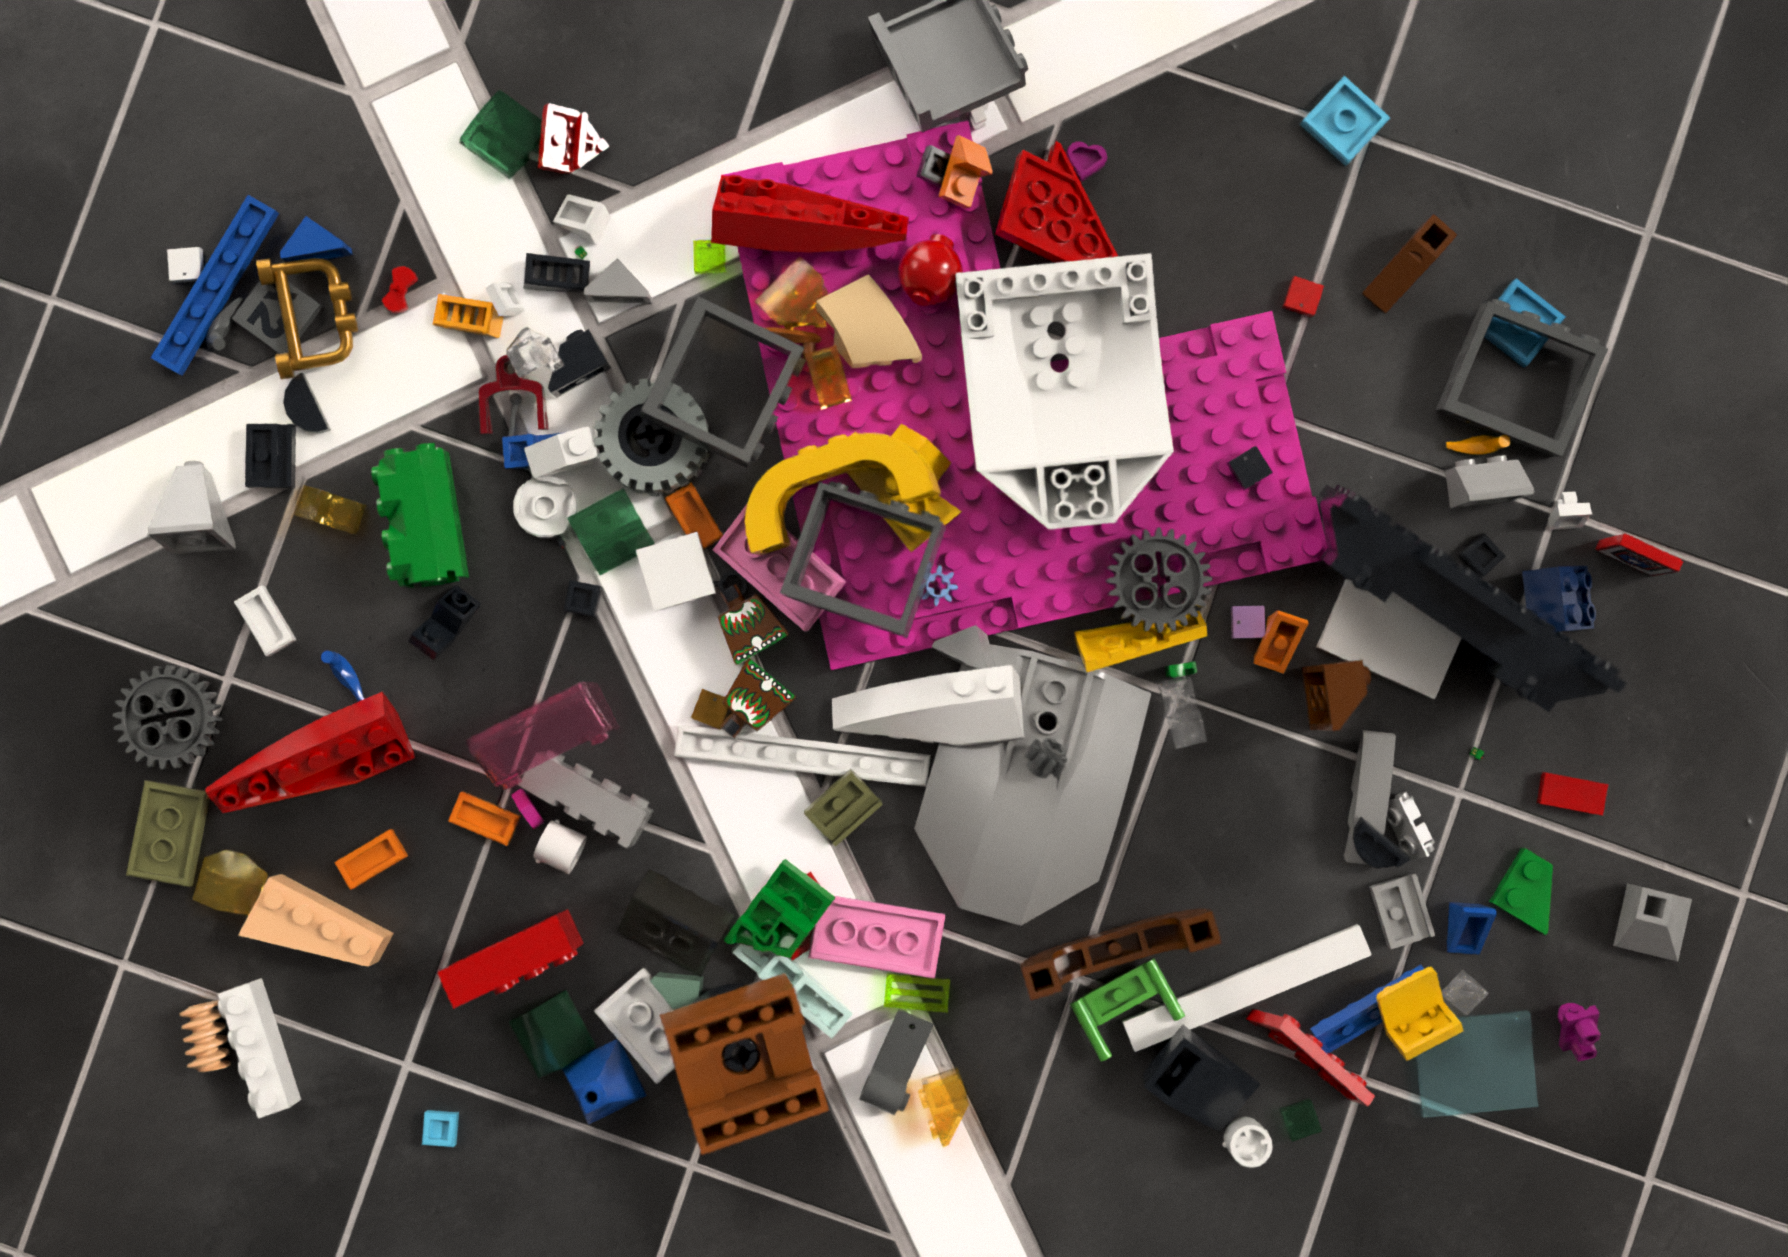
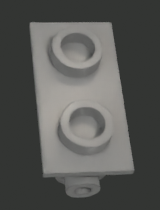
(1412, 838)

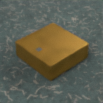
(710, 709)

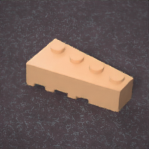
(309, 922)

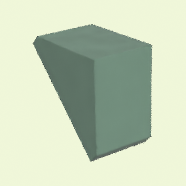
(678, 989)

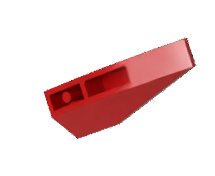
(797, 219)
(319, 757)

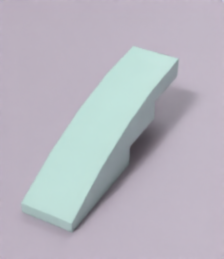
(814, 999)

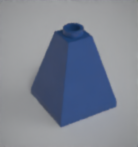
(604, 1081)

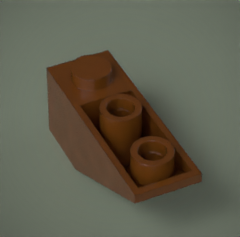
(1409, 263)

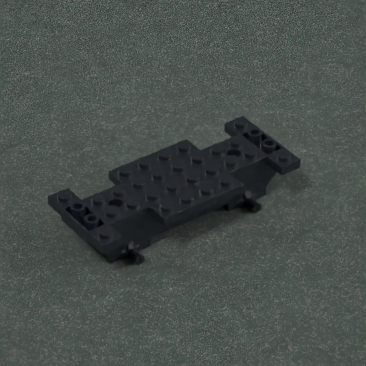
(1516, 641)

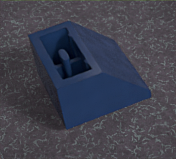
(1561, 596)

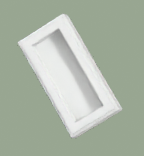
(265, 621)

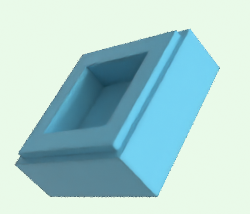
(440, 1128)

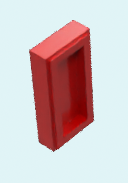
(1572, 793)

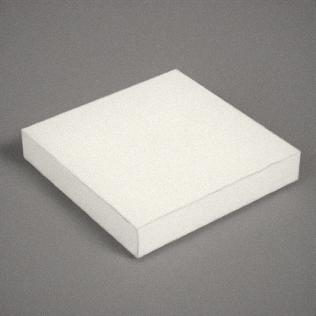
(676, 571)

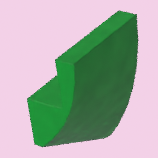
(782, 912)

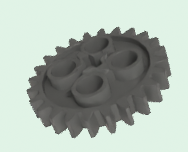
(1188, 580)
(173, 745)

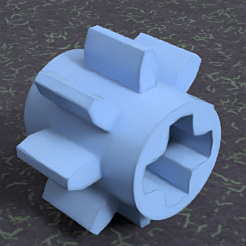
(945, 579)

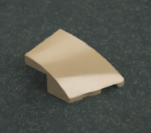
(867, 325)

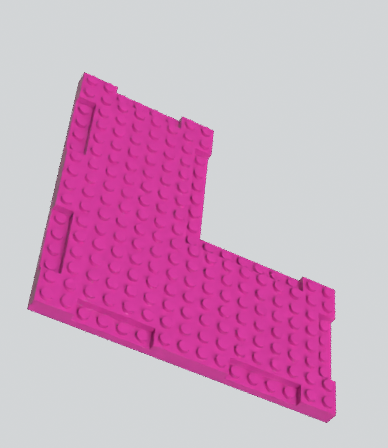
(1009, 568)

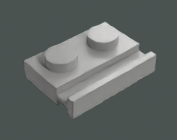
(1402, 910)

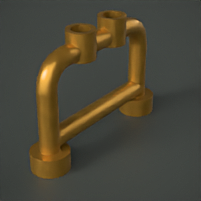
(339, 294)

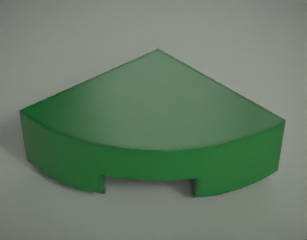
(1180, 670)

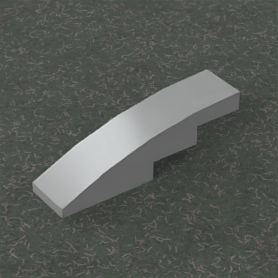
(1370, 785)

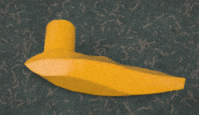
(1480, 444)

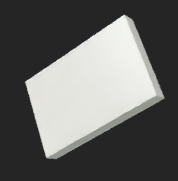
(635, 1021)

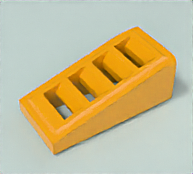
(487, 322)

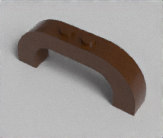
(1172, 931)

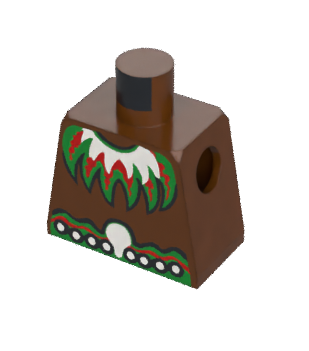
(748, 624)
(754, 700)

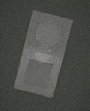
(532, 351)

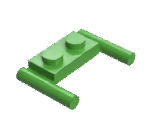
(1119, 996)

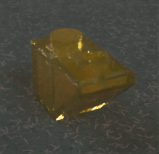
(947, 1103)

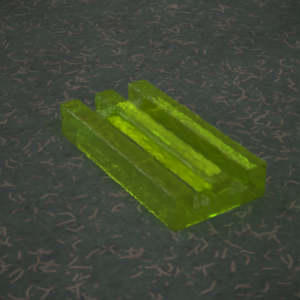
(914, 1005)

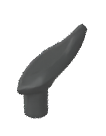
(222, 325)

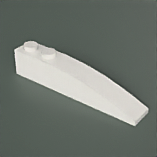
(941, 708)

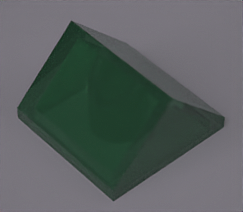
(552, 1034)

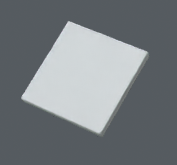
(1390, 639)

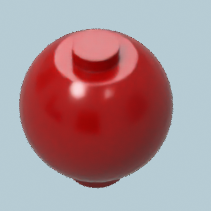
(930, 271)

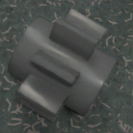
(1046, 758)

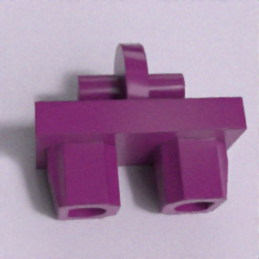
(1578, 1030)

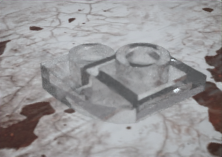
(1182, 712)

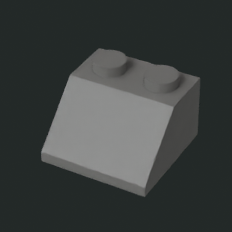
(1487, 482)

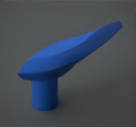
(343, 672)

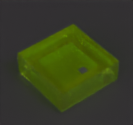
(709, 257)

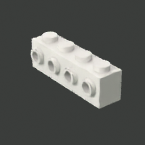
(259, 1048)

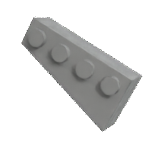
(589, 799)

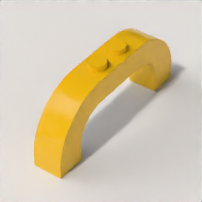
(842, 454)

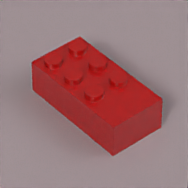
(515, 956)

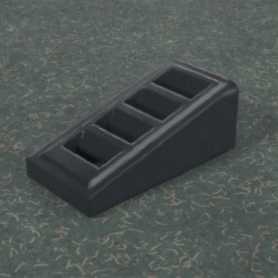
(546, 261)

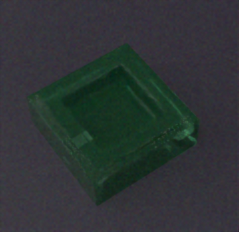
(1300, 1120)

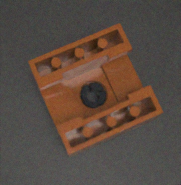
(749, 1092)

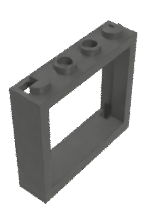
(1530, 321)
(652, 410)
(869, 503)

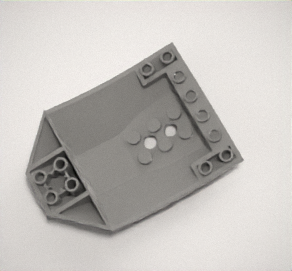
(1025, 841)

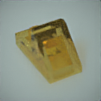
(330, 509)

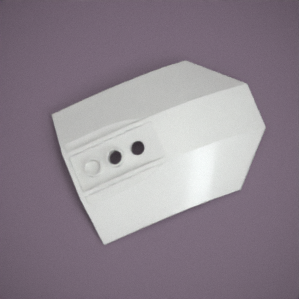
(1076, 439)

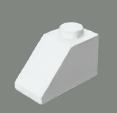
(561, 452)

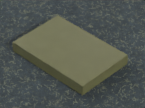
(168, 833)

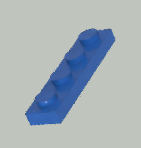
(1353, 1019)

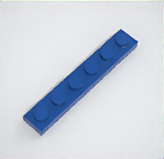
(215, 285)

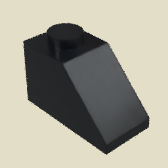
(581, 362)

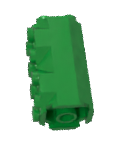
(422, 517)

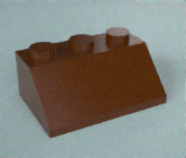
(1334, 692)

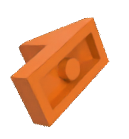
(965, 167)
(1280, 641)

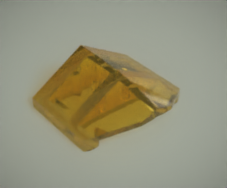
(230, 882)

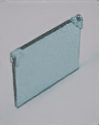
(1480, 1068)

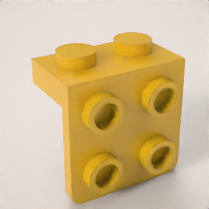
(1417, 1014)

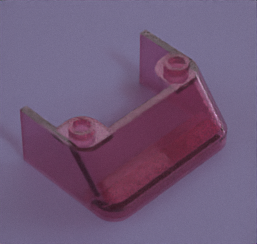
(542, 733)

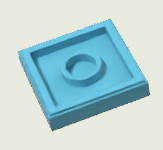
(1345, 121)

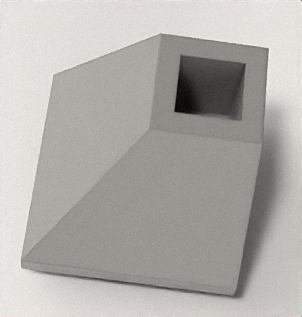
(1652, 922)

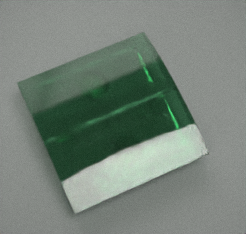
(503, 134)
(611, 531)

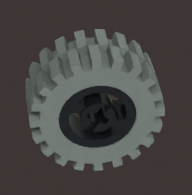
(657, 471)

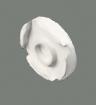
(544, 506)

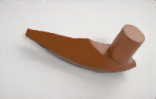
(797, 336)

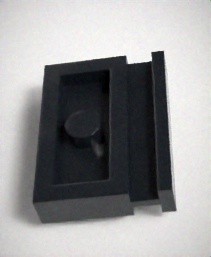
(270, 455)

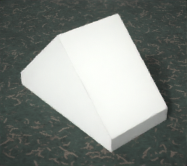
(583, 217)

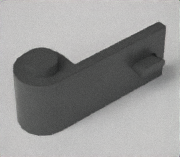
(895, 1062)

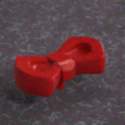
(402, 279)

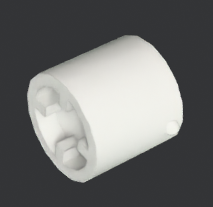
(560, 847)
(1247, 1141)

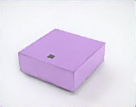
(1247, 622)

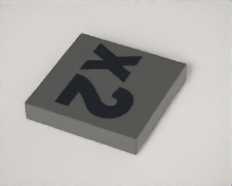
(263, 316)

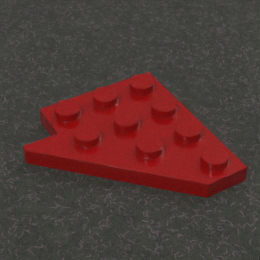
(1051, 211)

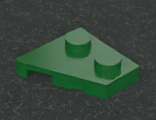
(1526, 890)

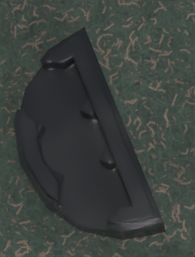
(303, 406)
(1375, 847)

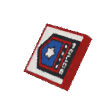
(1639, 555)

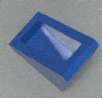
(313, 241)
(1468, 927)

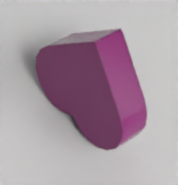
(1086, 159)

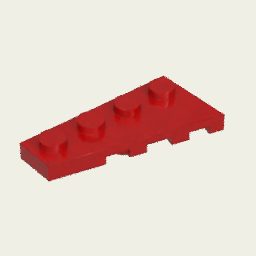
(1308, 1051)

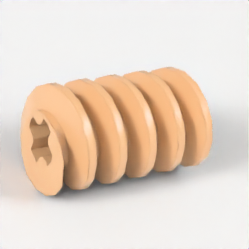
(205, 1037)

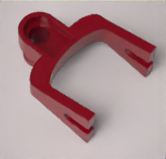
(508, 382)

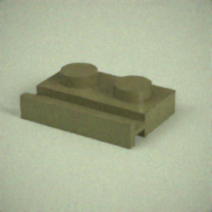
(843, 807)

